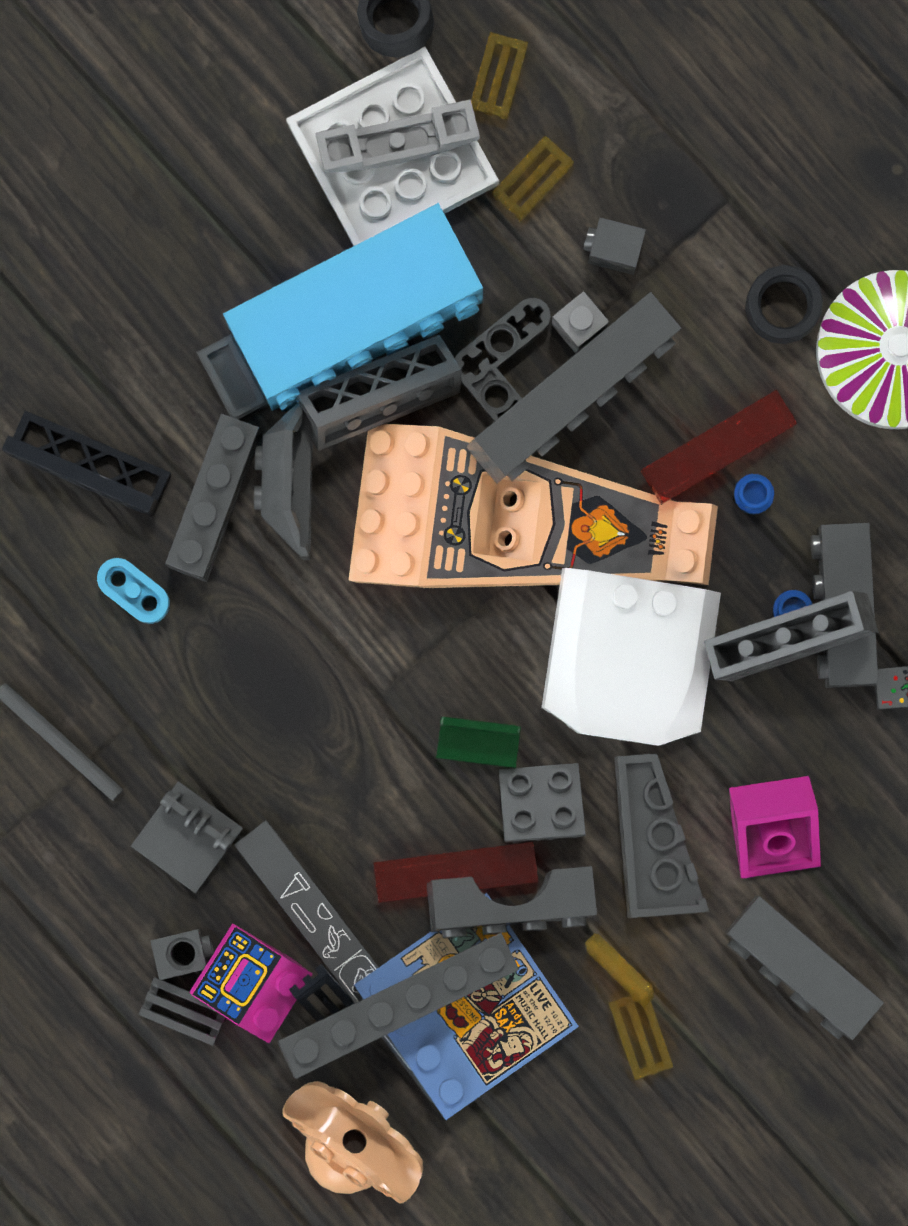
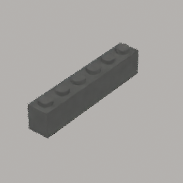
(573, 388)
(397, 1005)

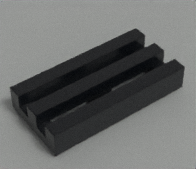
(314, 986)

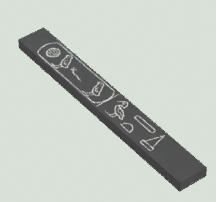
(311, 913)

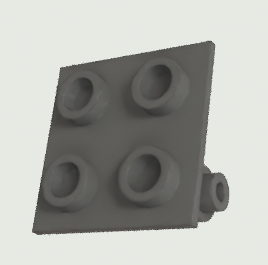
(541, 803)
(186, 837)

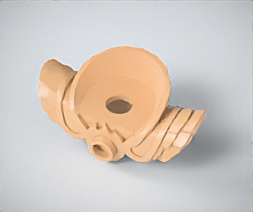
(324, 1118)

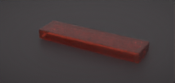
(718, 447)
(487, 866)

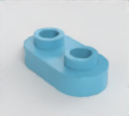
(133, 591)

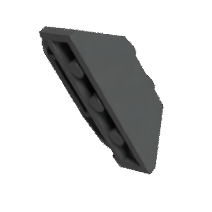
(287, 480)

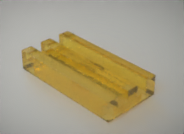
(490, 107)
(510, 203)
(620, 969)
(652, 1067)

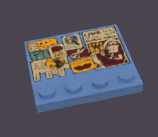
(481, 1036)

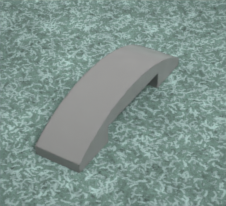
(398, 140)

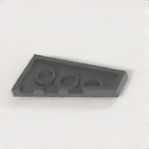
(654, 852)

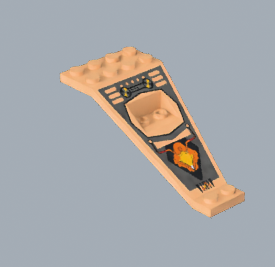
(443, 522)

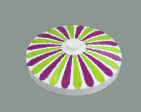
(866, 349)

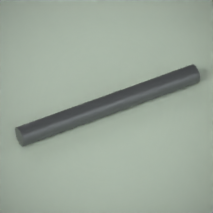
(59, 742)

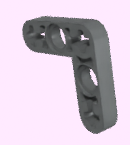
(489, 374)

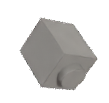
(579, 322)

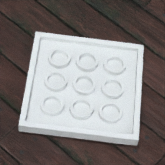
(387, 195)

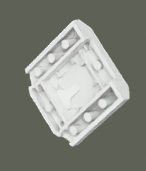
(629, 657)

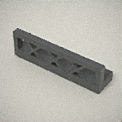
(382, 404)

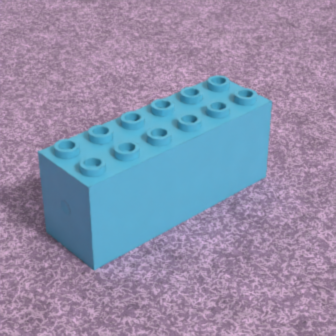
(356, 307)

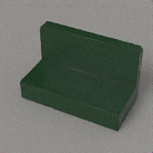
(478, 742)

